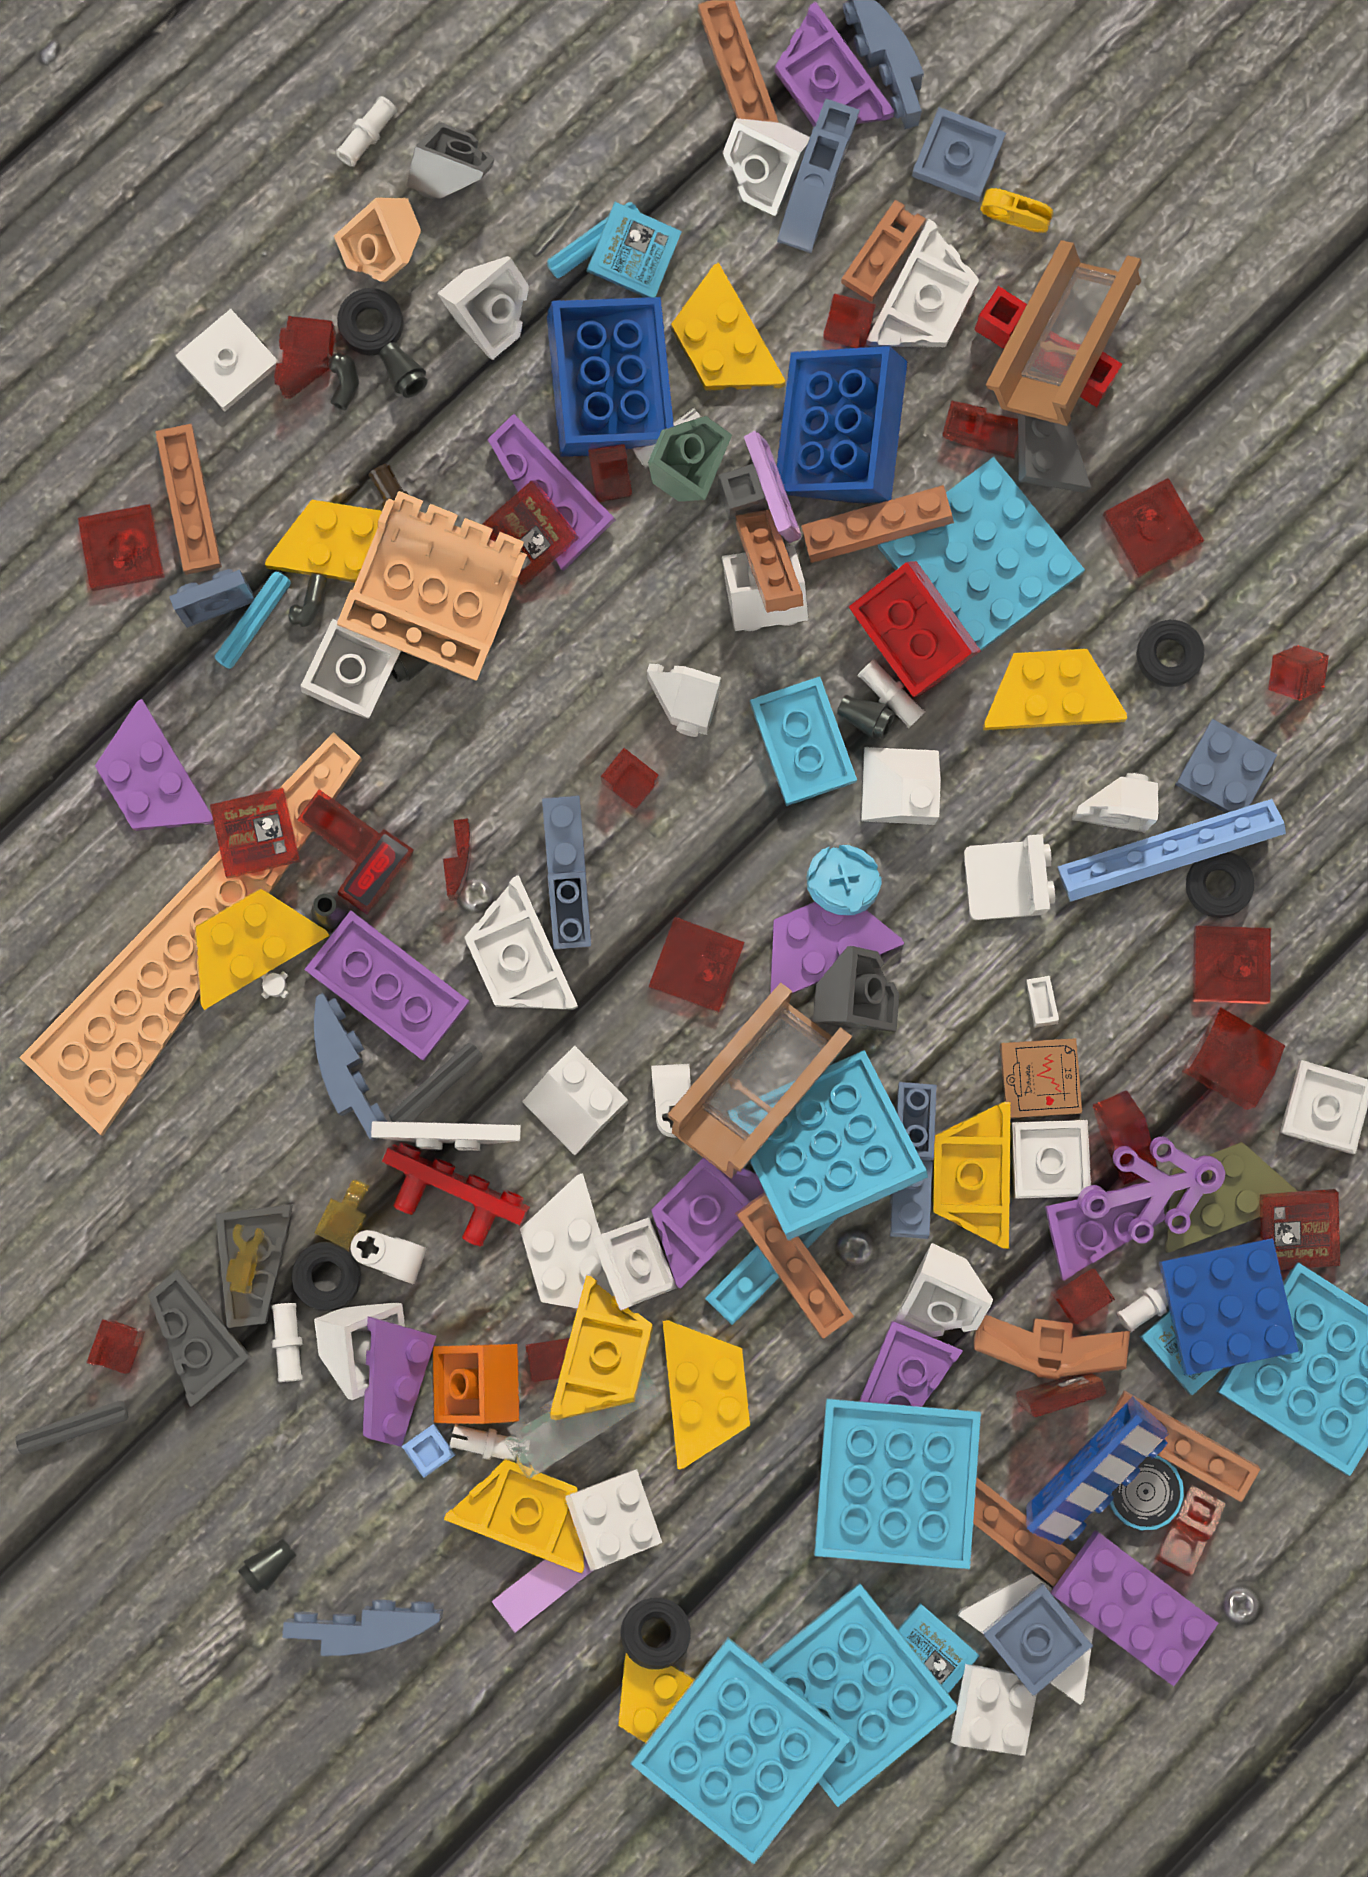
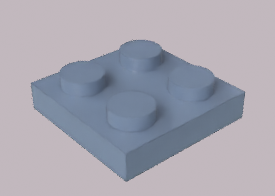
(958, 154)
(213, 598)
(1225, 768)
(1037, 1639)

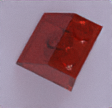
(1235, 1059)

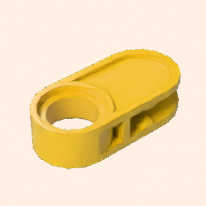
(1016, 210)

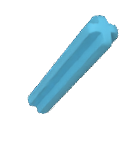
(578, 250)
(252, 620)

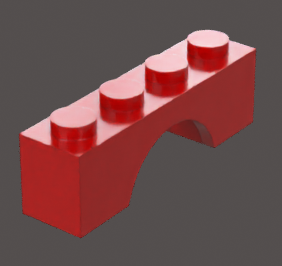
(999, 321)

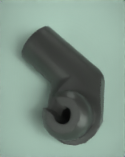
(348, 380)
(312, 603)

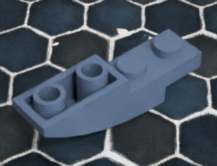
(887, 47)
(818, 175)
(566, 872)
(336, 1056)
(912, 1204)
(380, 1627)

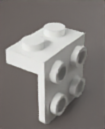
(1009, 879)

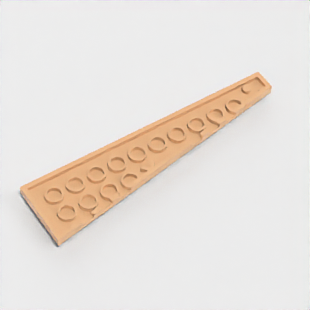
(132, 1009)

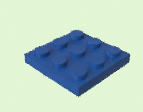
(1228, 1306)

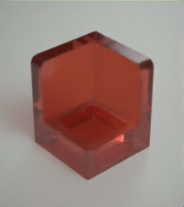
(849, 321)
(610, 473)
(1298, 672)
(630, 778)
(1083, 1296)
(115, 1346)
(546, 1359)

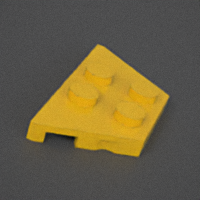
(723, 339)
(326, 541)
(1053, 691)
(248, 943)
(974, 1174)
(601, 1356)
(704, 1391)
(523, 1515)
(649, 1697)

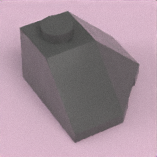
(447, 162)
(857, 993)

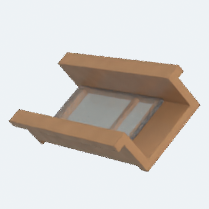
(1061, 335)
(754, 1083)

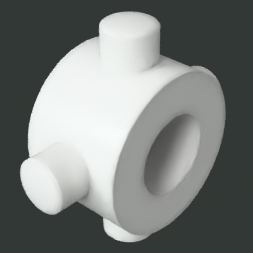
(274, 985)

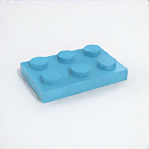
(803, 741)

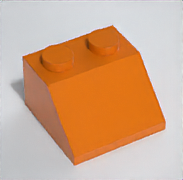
(476, 1383)

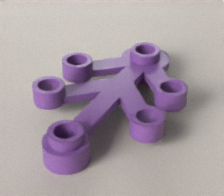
(1158, 1187)

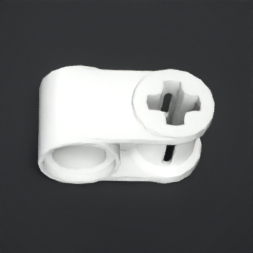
(668, 1086)
(395, 1256)

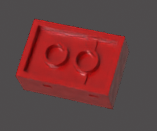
(914, 628)

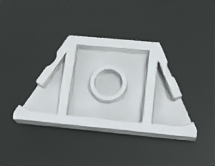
(926, 296)
(517, 955)
(432, 1135)
(562, 1246)
(988, 1610)

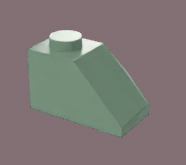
(688, 458)

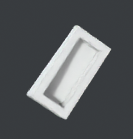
(1042, 1001)

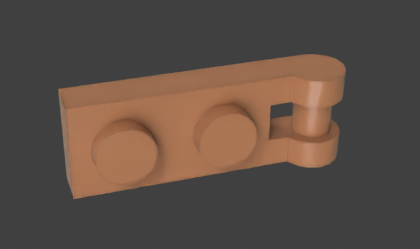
(882, 251)

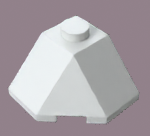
(764, 161)
(488, 303)
(686, 696)
(1123, 804)
(944, 1295)
(344, 1341)

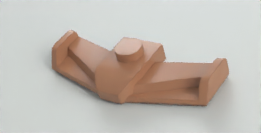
(1051, 1349)

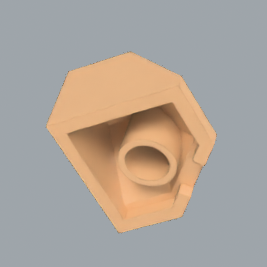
(380, 238)

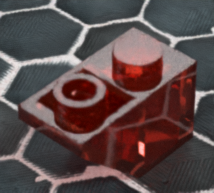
(306, 353)
(1124, 1125)

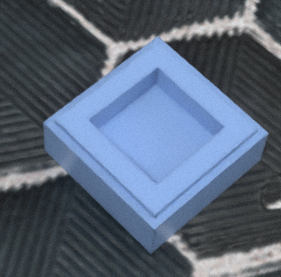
(428, 1450)

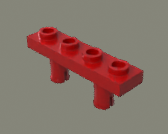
(441, 1174)

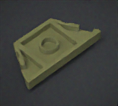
(1233, 1202)

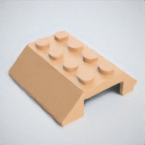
(434, 586)

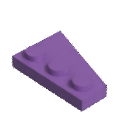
(1085, 1240)

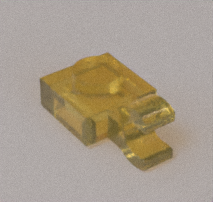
(342, 1219)
(242, 1269)

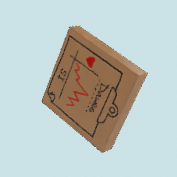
(1041, 1078)

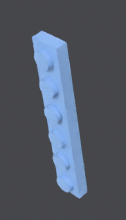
(1171, 850)

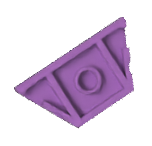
(824, 67)
(149, 776)
(813, 939)
(701, 1216)

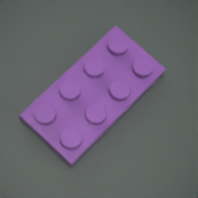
(387, 986)
(1134, 1608)

